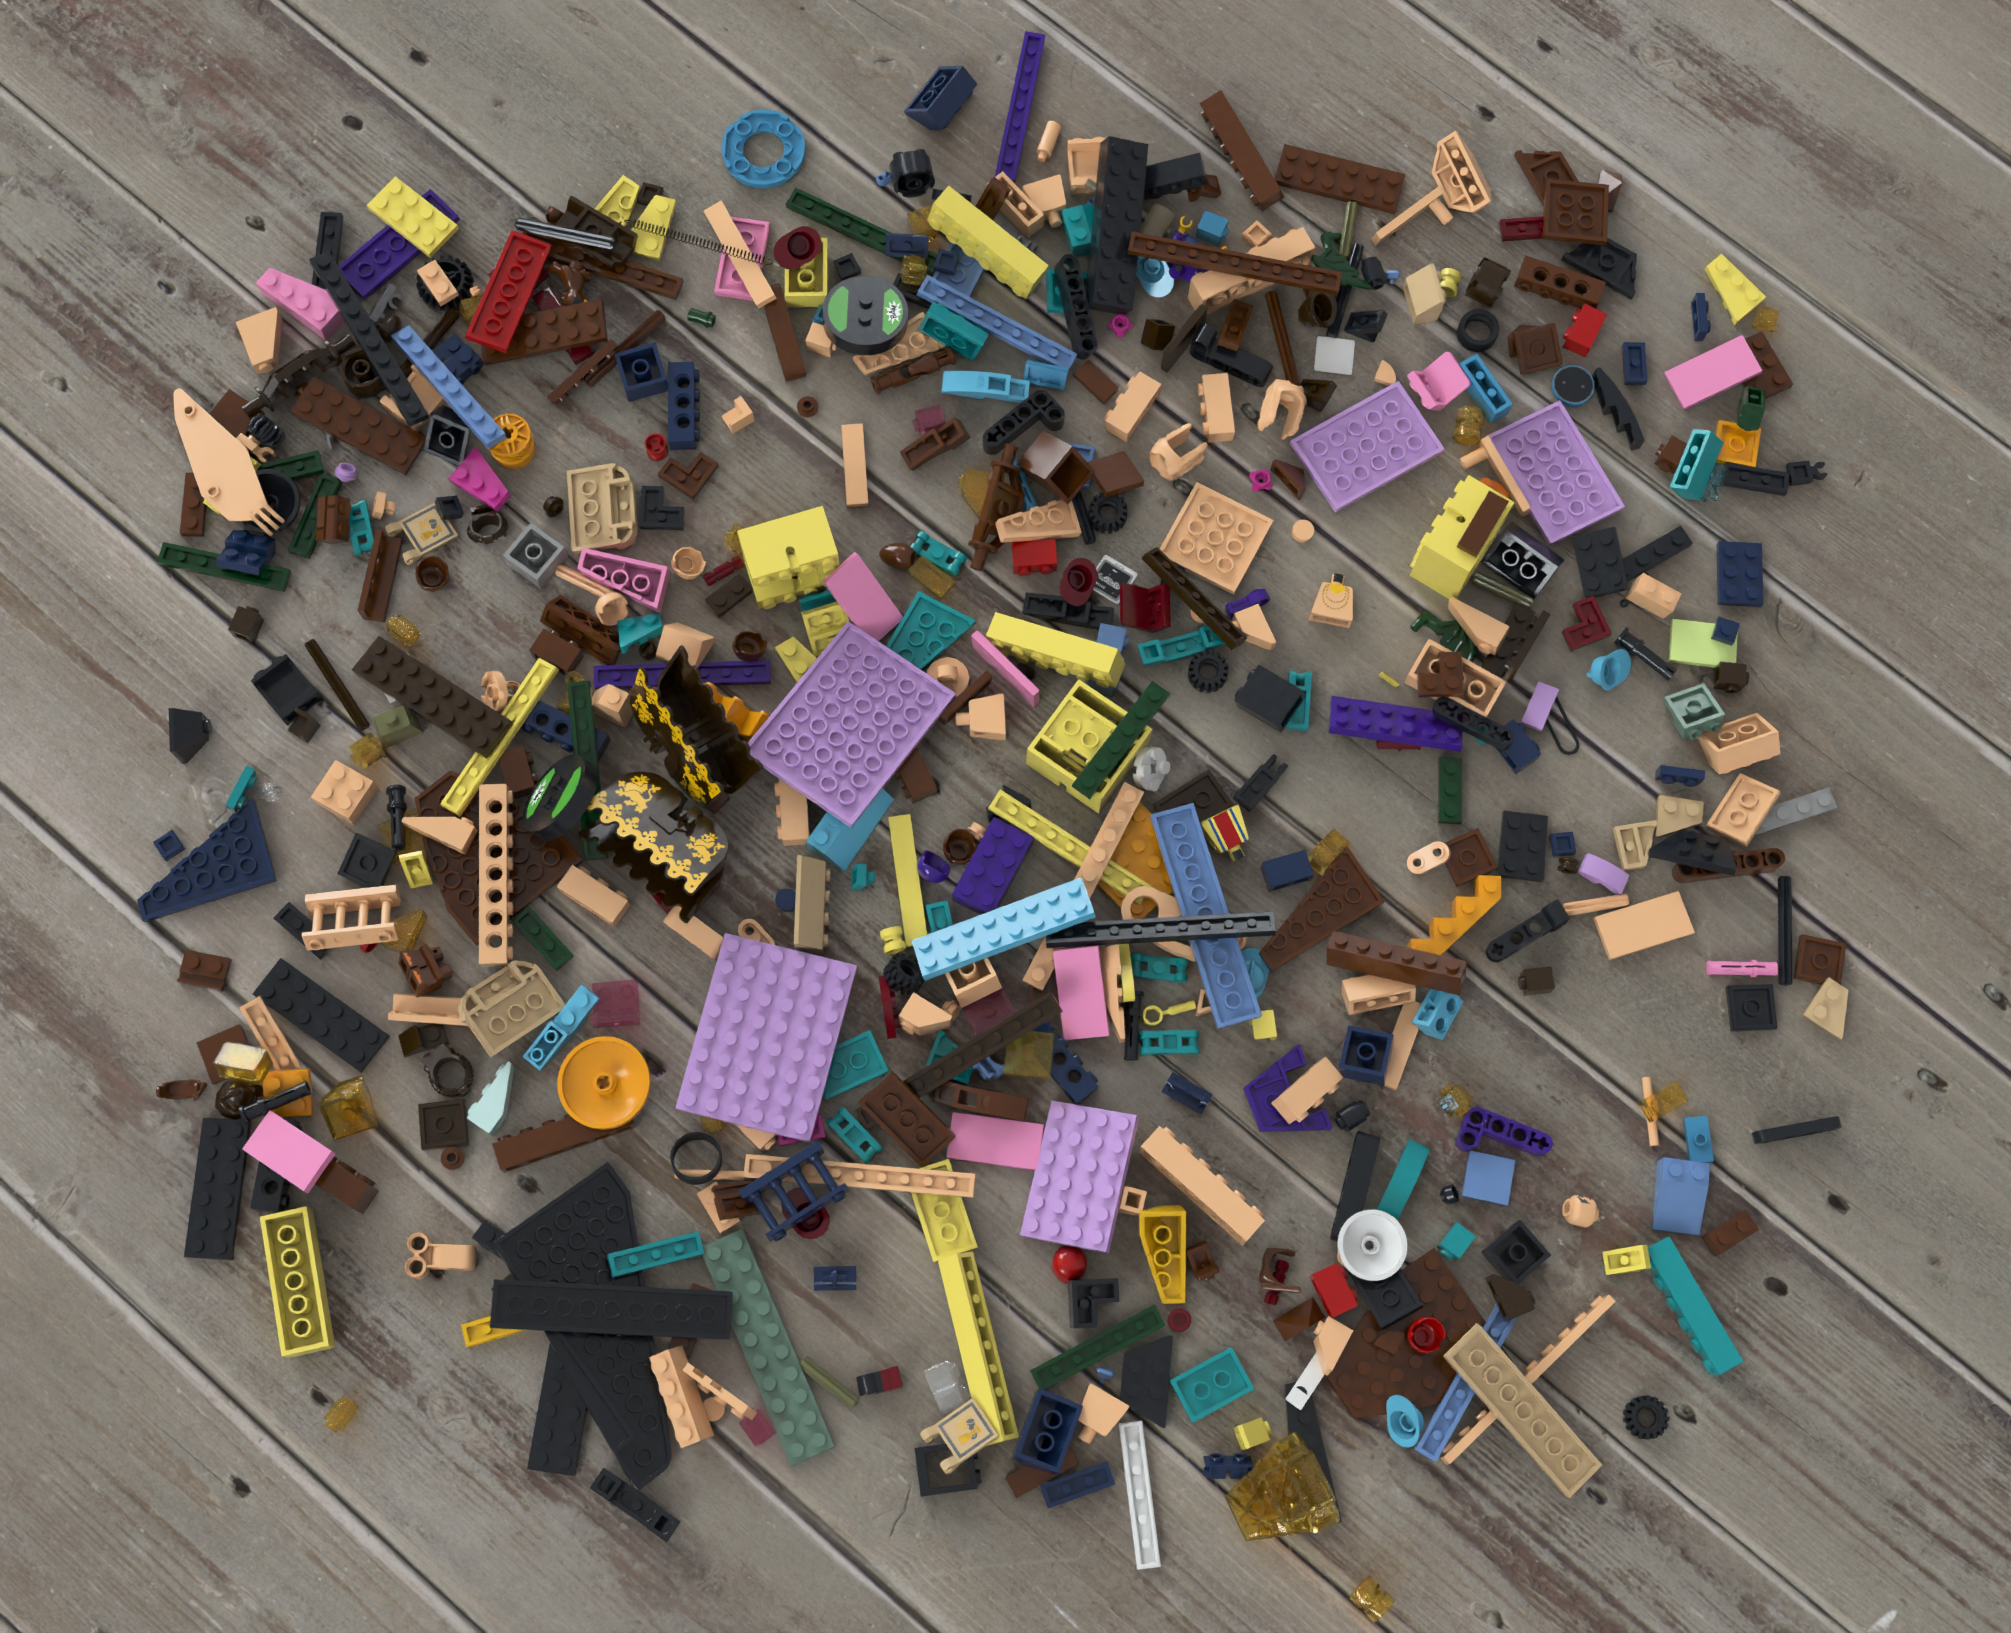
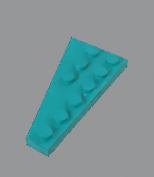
(928, 630)

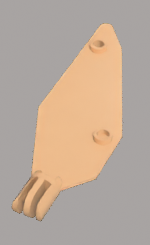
(221, 466)

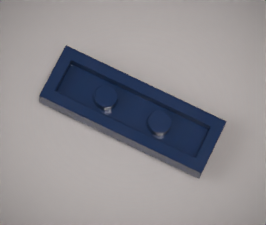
(1077, 1484)

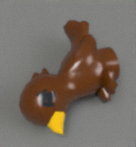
(573, 279)

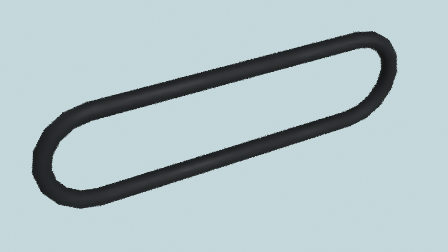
(1570, 728)

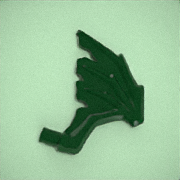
(1331, 261)
(1453, 634)

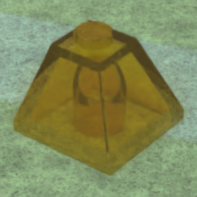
(348, 1108)

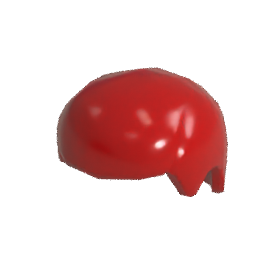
(1069, 1263)
(1426, 1334)

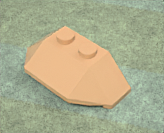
(1460, 175)

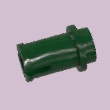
(701, 317)

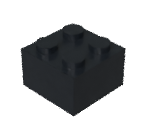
(1515, 1252)

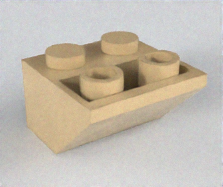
(1424, 295)

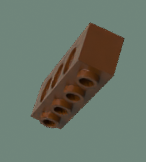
(1569, 280)

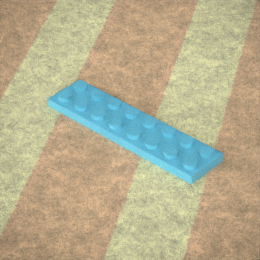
(1003, 929)

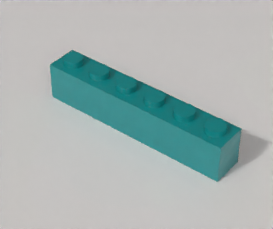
(1692, 1308)

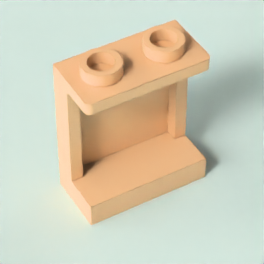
(1082, 163)
(426, 393)

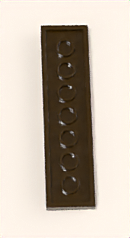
(432, 697)

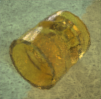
(1468, 429)
(1371, 1599)

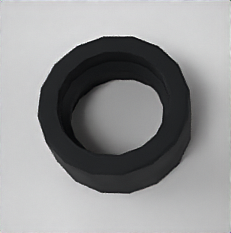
(1481, 316)

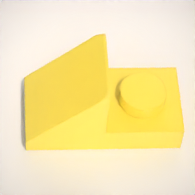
(416, 868)
(1626, 1260)

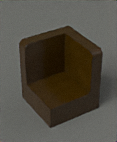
(1157, 334)
(304, 726)

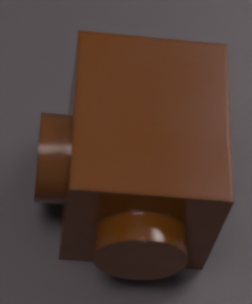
(1670, 454)

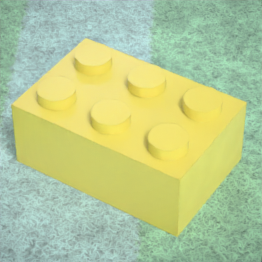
(810, 282)

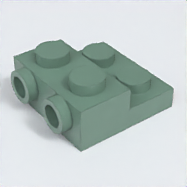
(1695, 711)

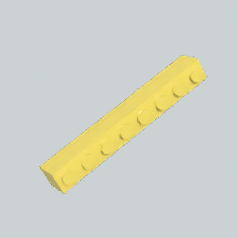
(977, 1343)

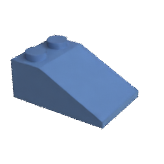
(1680, 1195)

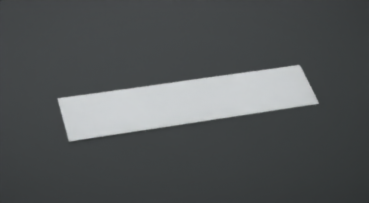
(1309, 1380)

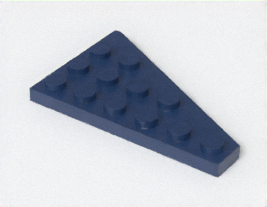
(225, 864)

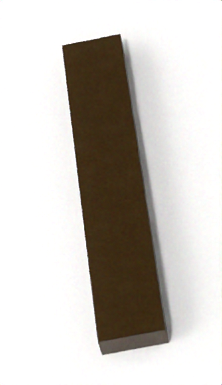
(1194, 598)

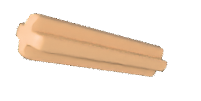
(582, 581)
(1596, 904)

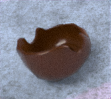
(432, 573)
(749, 646)
(959, 846)

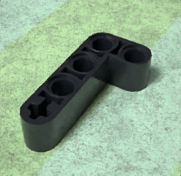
(1236, 363)
(1020, 425)

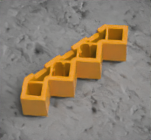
(747, 721)
(1465, 914)

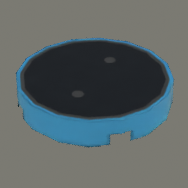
(1572, 385)

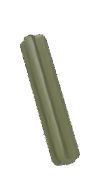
(1348, 229)
(1502, 590)
(829, 1382)

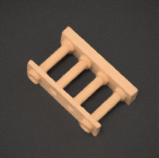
(348, 901)

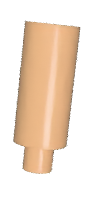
(1048, 140)

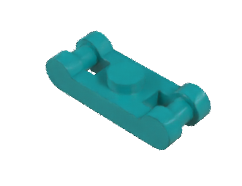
(361, 527)
(938, 554)
(1159, 968)
(1169, 1042)
(854, 1135)

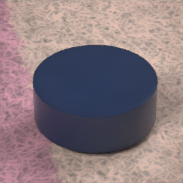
(786, 900)

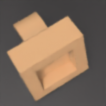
(381, 506)

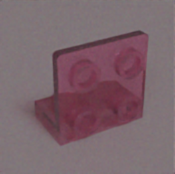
(617, 1005)

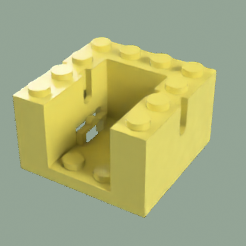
(787, 549)
(1438, 559)
(1083, 726)

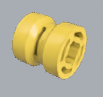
(1449, 281)
(893, 940)

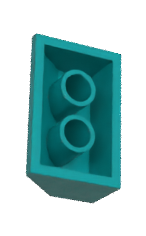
(953, 331)

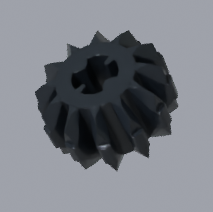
(266, 431)

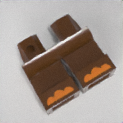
(422, 969)

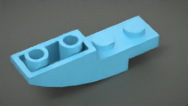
(985, 384)
(562, 1028)

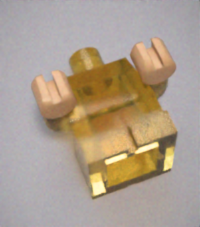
(469, 306)

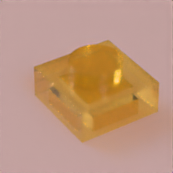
(1765, 319)

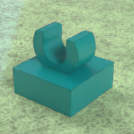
(861, 877)

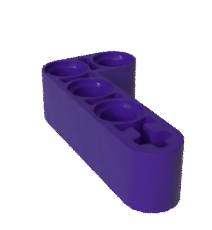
(1506, 1136)

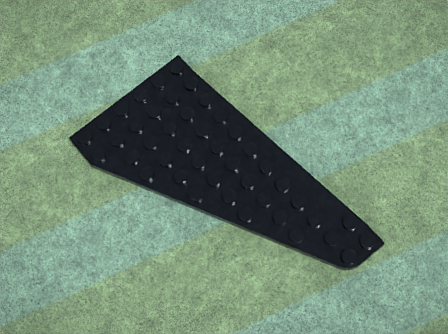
(610, 1371)

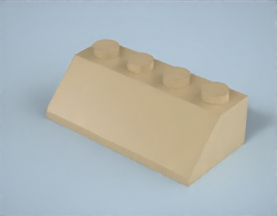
(810, 905)

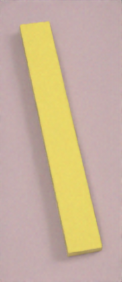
(516, 711)
(1060, 841)

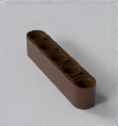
(784, 336)
(1759, 857)

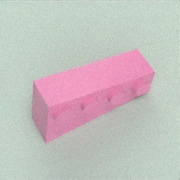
(302, 301)
(633, 578)

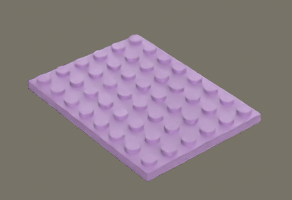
(849, 724)
(766, 1038)

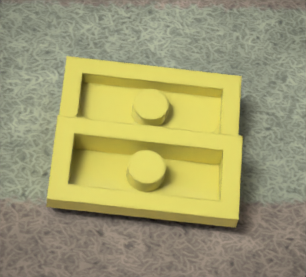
(823, 625)

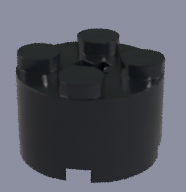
(911, 173)

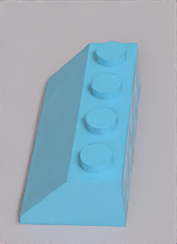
(839, 842)

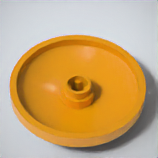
(604, 1083)

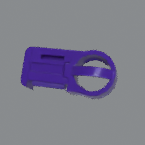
(1255, 597)

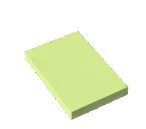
(1693, 644)

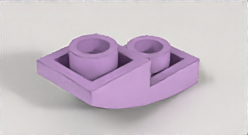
(1539, 706)
(1603, 872)

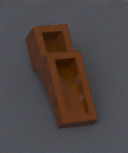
(935, 443)

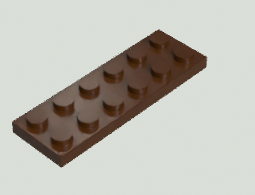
(1339, 179)
(553, 332)
(359, 425)

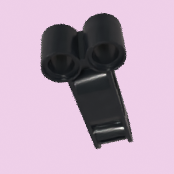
(1549, 918)

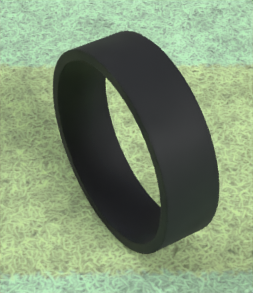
(696, 1136)

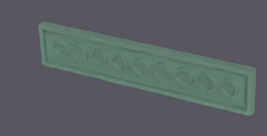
(768, 1349)

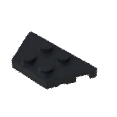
(1607, 263)
(1696, 851)
(1147, 1379)

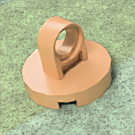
(950, 673)
(496, 691)

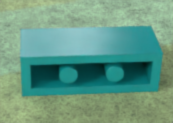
(1696, 464)

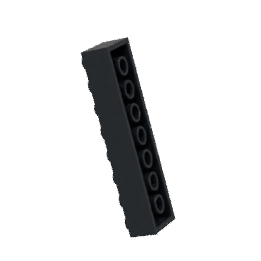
(1115, 216)

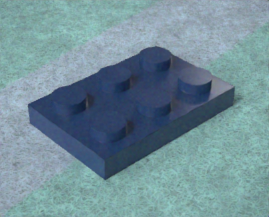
(1739, 574)

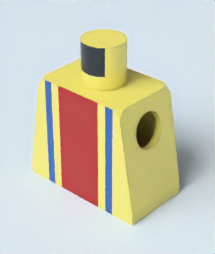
(1226, 832)

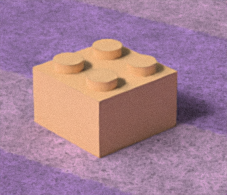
(344, 792)
(973, 981)

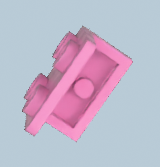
(1439, 382)

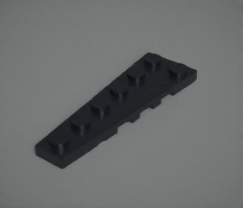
(1307, 1427)

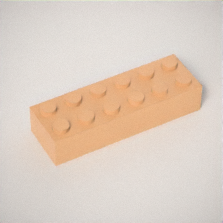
(1220, 289)
(1201, 1185)

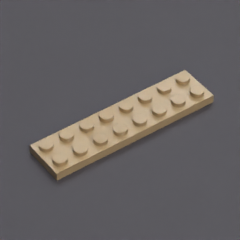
(1522, 1410)

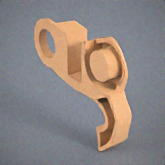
(1168, 907)

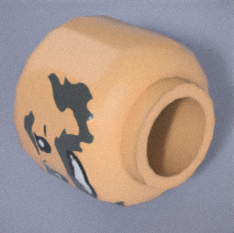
(1580, 1211)

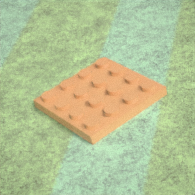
(1215, 538)

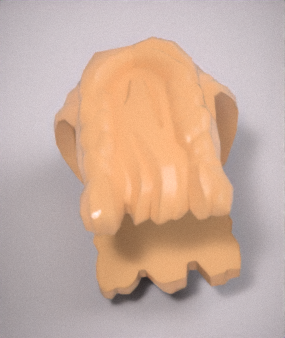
(1290, 397)
(1174, 465)

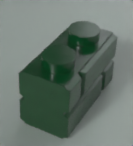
(1750, 408)

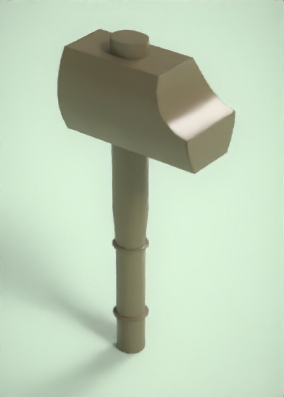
(1154, 222)

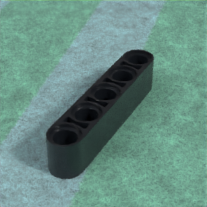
(1078, 297)
(1356, 1179)

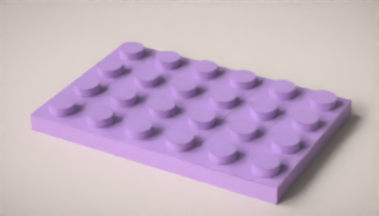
(1366, 446)
(1556, 473)
(1080, 1176)

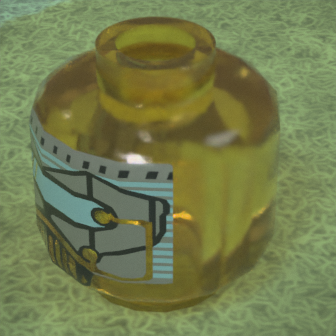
(1455, 1100)

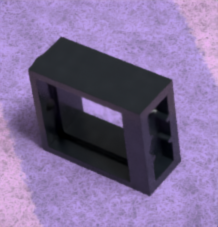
(975, 1476)

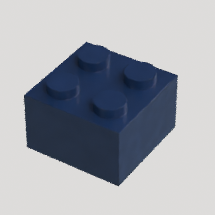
(641, 372)
(1366, 1055)

